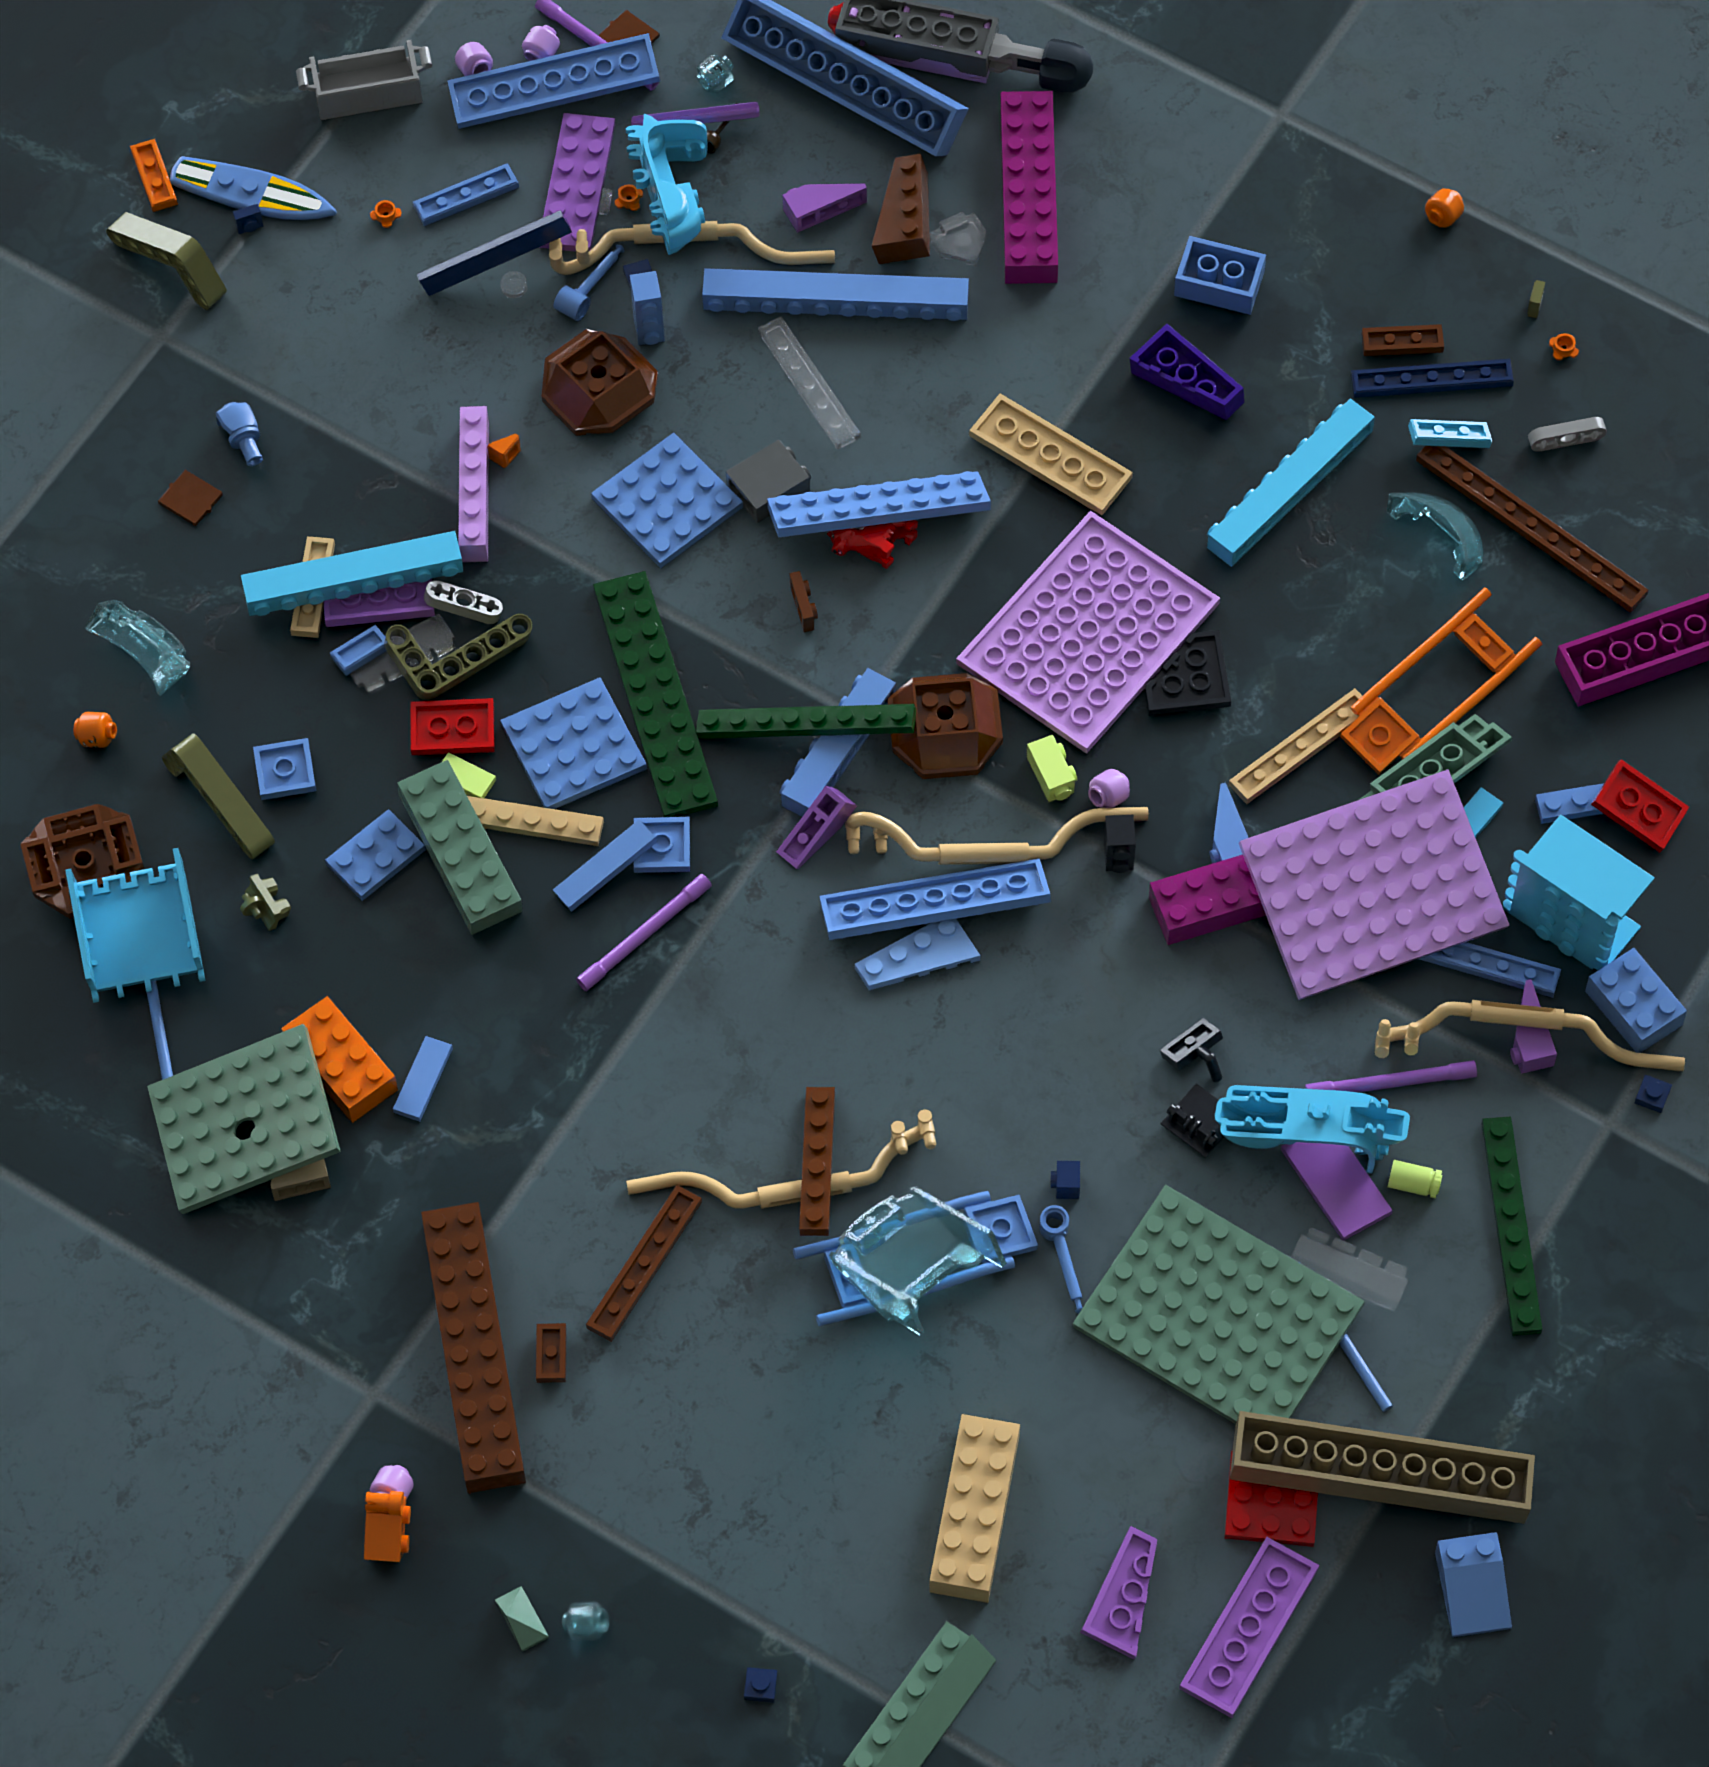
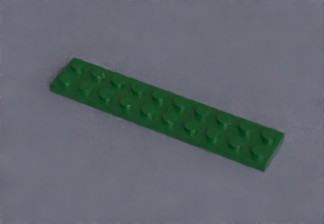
(655, 695)

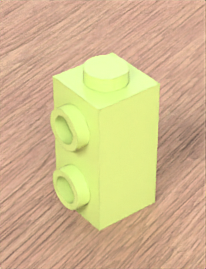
(1051, 769)

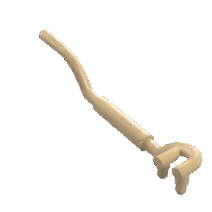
(643, 235)
(976, 852)
(1520, 1016)
(791, 1191)

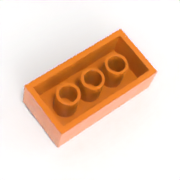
(346, 1063)

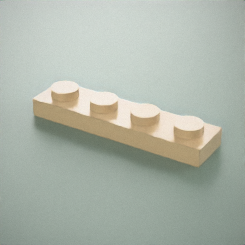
(308, 617)

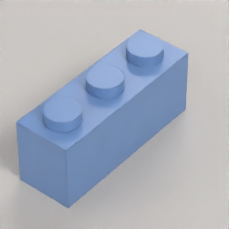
(647, 308)

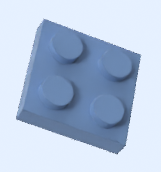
(284, 769)
(671, 850)

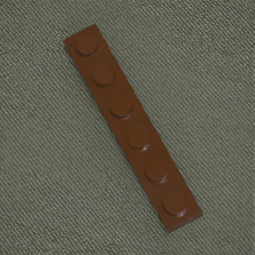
(817, 1161)
(643, 1263)

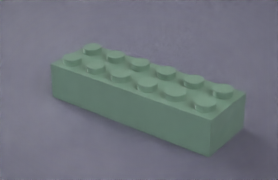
(459, 847)

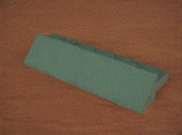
(1453, 748)
(925, 1702)

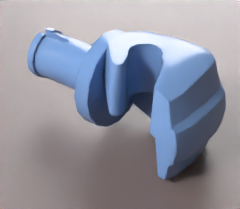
(243, 430)

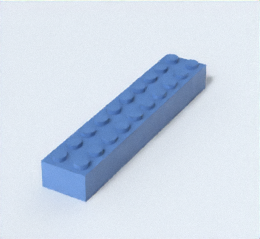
(846, 74)

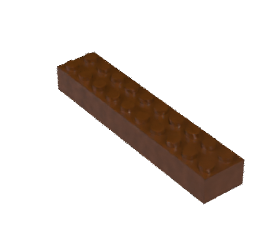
(473, 1348)

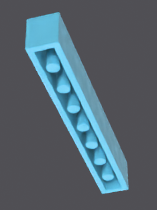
(1290, 482)
(352, 573)

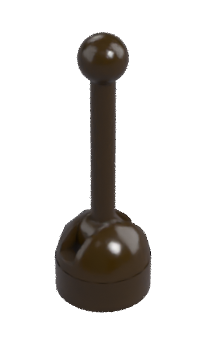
(714, 138)

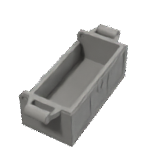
(366, 80)

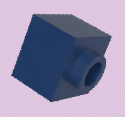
(1066, 1180)

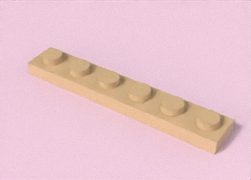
(1295, 749)
(538, 821)

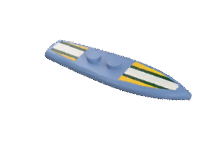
(247, 186)

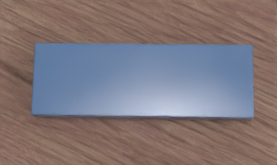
(422, 1078)

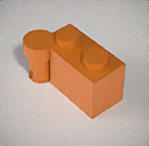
(386, 1526)

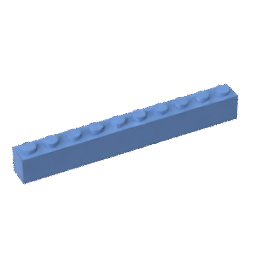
(835, 294)

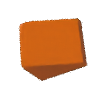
(504, 450)

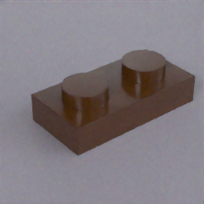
(806, 610)
(551, 1353)

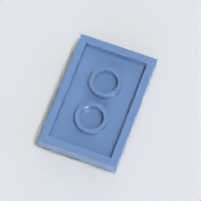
(375, 855)

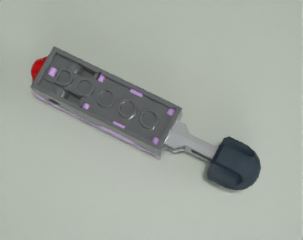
(954, 43)

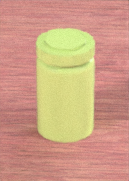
(1415, 1179)

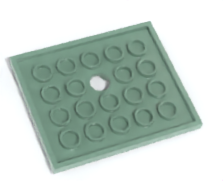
(266, 1083)

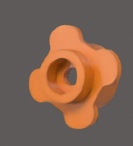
(629, 191)
(385, 207)
(1563, 340)

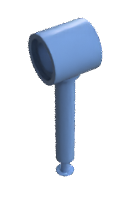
(574, 301)
(1058, 1236)

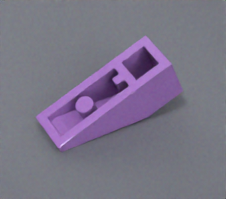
(820, 202)
(816, 826)
(1532, 1046)

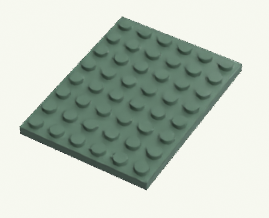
(1217, 1311)

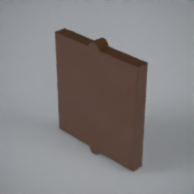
(627, 26)
(190, 497)

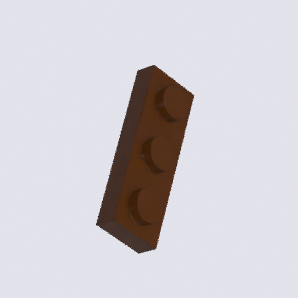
(1402, 340)

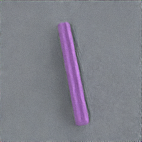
(707, 115)

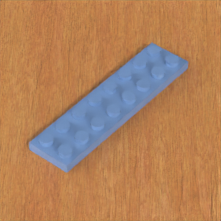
(553, 81)
(878, 504)
(934, 899)

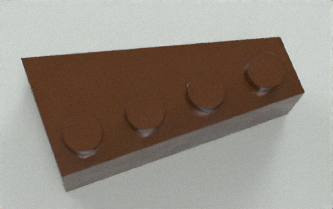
(904, 216)

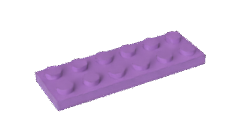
(579, 174)
(1249, 1627)

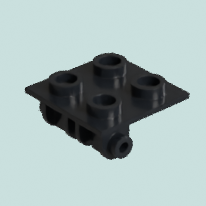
(1195, 1120)

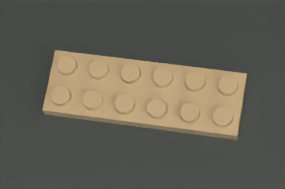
(1050, 454)

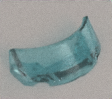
(1450, 519)
(143, 639)

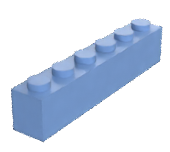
(833, 753)

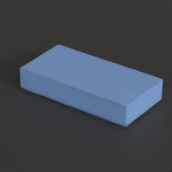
(359, 650)

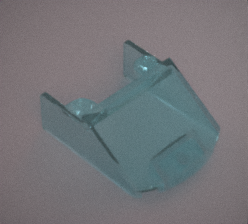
(907, 1249)

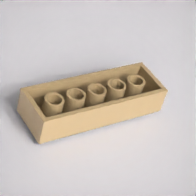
(974, 1508)

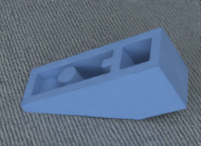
(1228, 828)

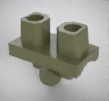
(260, 904)

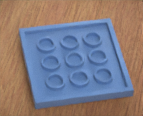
(667, 500)
(573, 744)

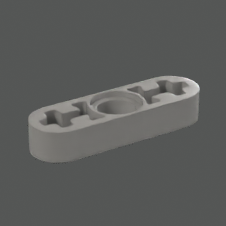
(1567, 434)
(483, 601)

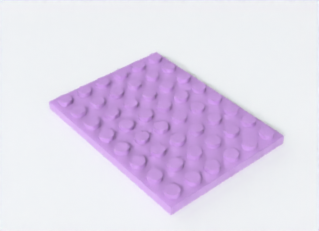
(1088, 631)
(1373, 884)

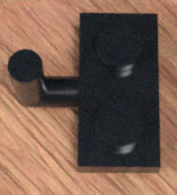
(1195, 1044)

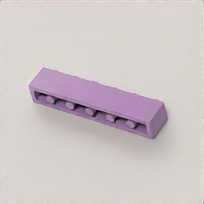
(473, 484)

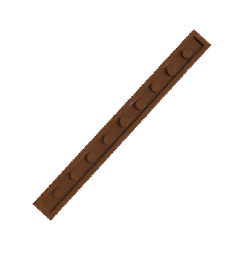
(1533, 526)

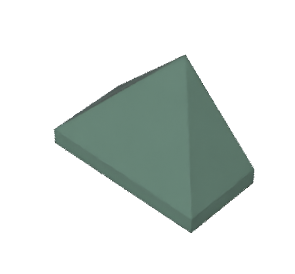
(521, 1619)

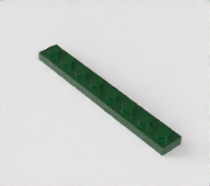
(806, 721)
(1511, 1226)

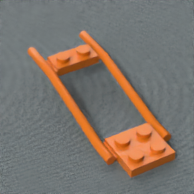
(1383, 735)

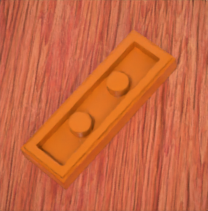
(153, 175)

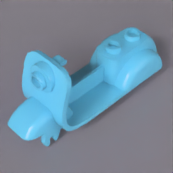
(672, 204)
(1276, 1116)

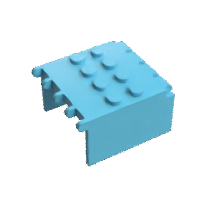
(1576, 893)
(135, 928)

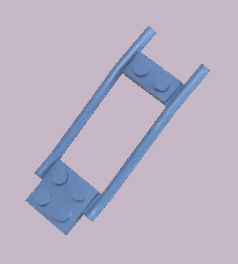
(1003, 1216)

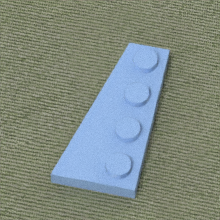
(925, 950)

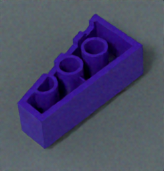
(1187, 373)

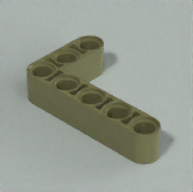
(171, 249)
(456, 659)
(220, 794)

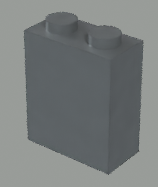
(765, 476)

